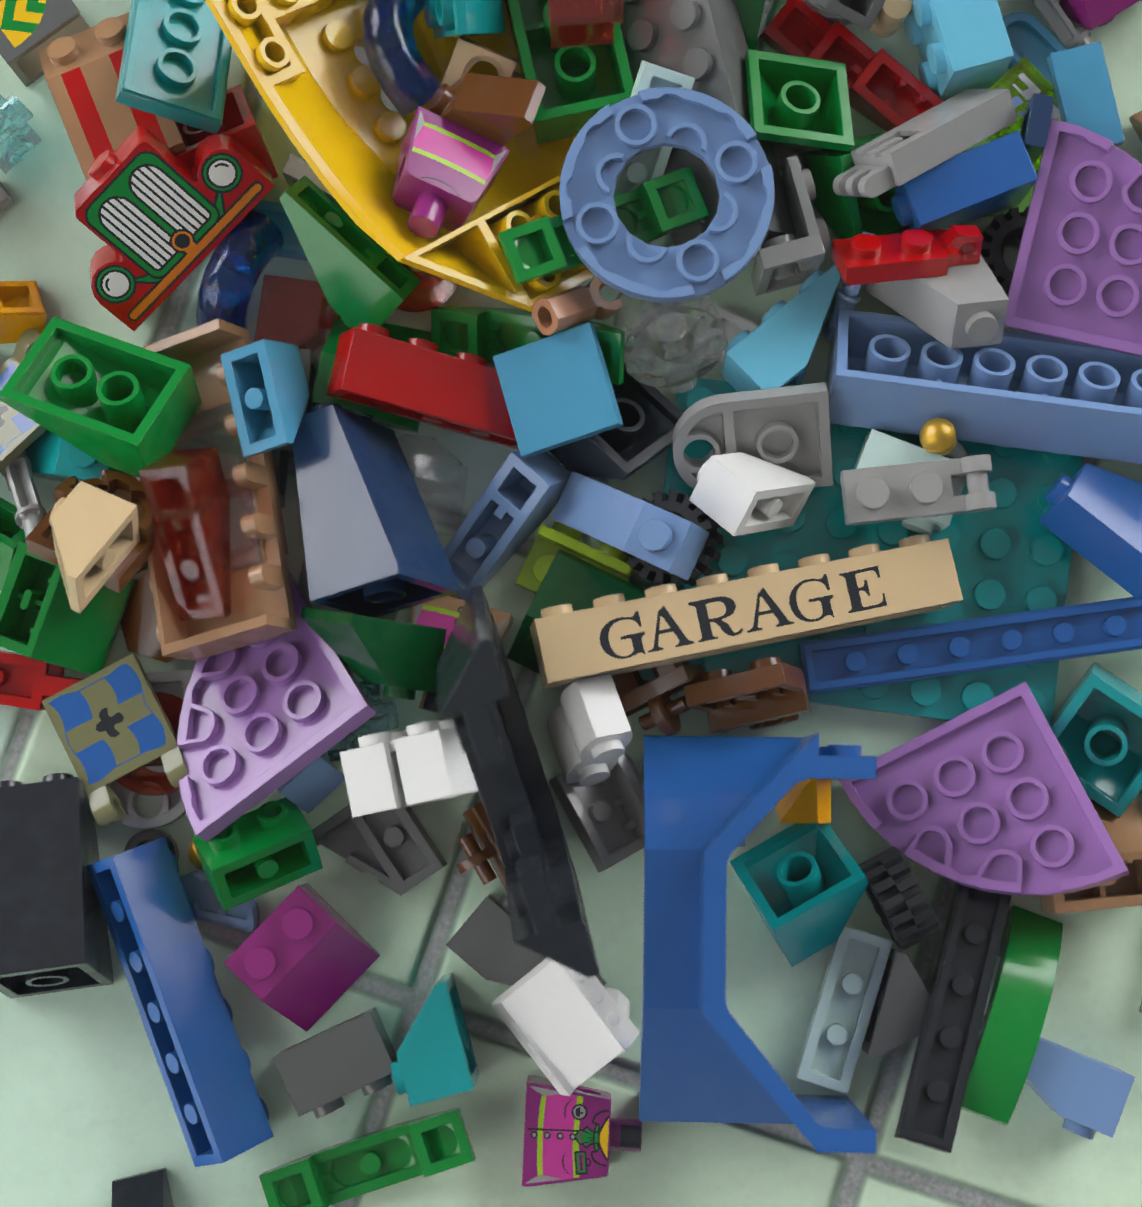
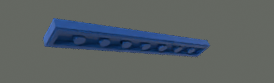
(972, 645)

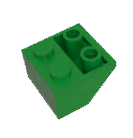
(43, 626)

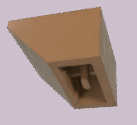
(1122, 892)

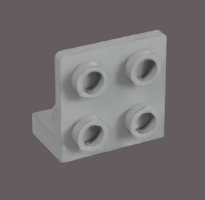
(791, 258)

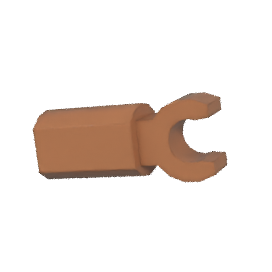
(573, 308)

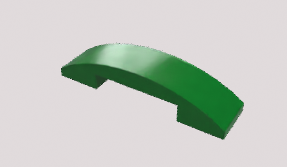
(648, 212)
(499, 330)
(1014, 1014)
(371, 1162)

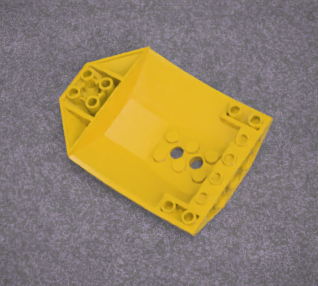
(335, 118)

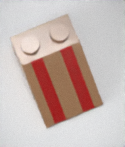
(84, 84)

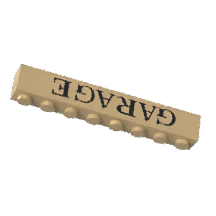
(744, 612)

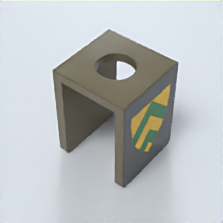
(33, 25)

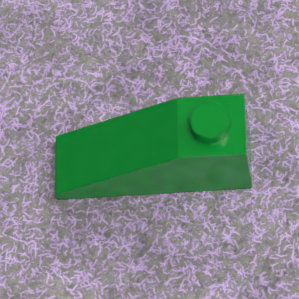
(352, 268)

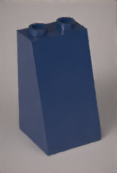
(364, 518)

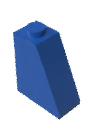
(967, 186)
(1101, 521)

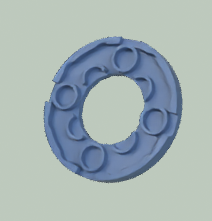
(681, 121)

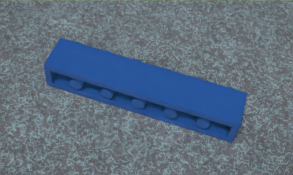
(181, 1002)

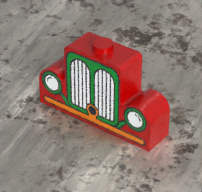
(162, 215)

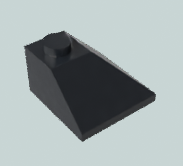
(624, 450)

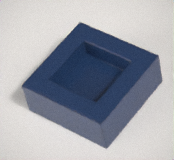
(1036, 124)

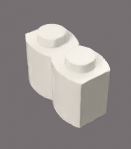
(589, 730)

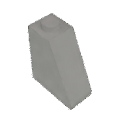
(955, 309)

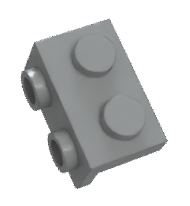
(607, 813)

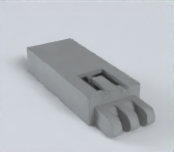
(926, 141)

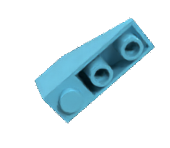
(785, 341)

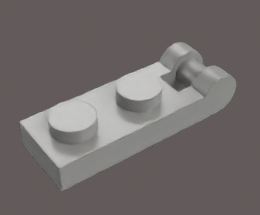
(916, 490)

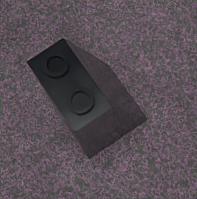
(48, 906)

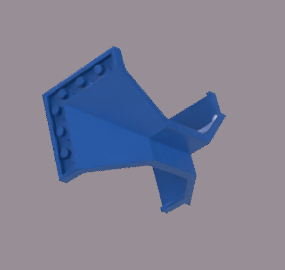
(694, 1055)

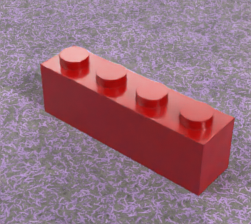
(421, 384)

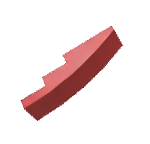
(876, 81)

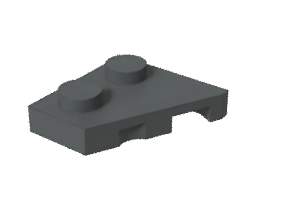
(383, 844)

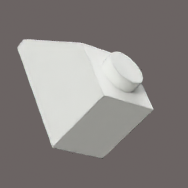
(749, 493)

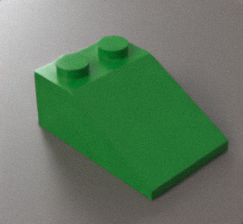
(104, 395)

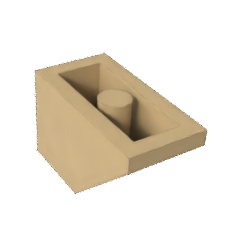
(91, 539)

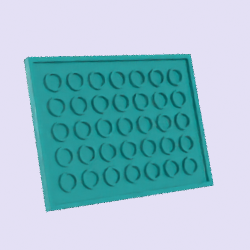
(1000, 558)

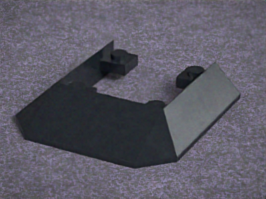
(511, 781)

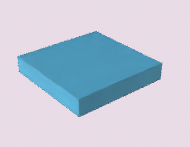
(557, 390)

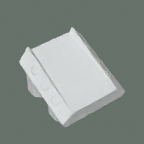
(567, 1022)

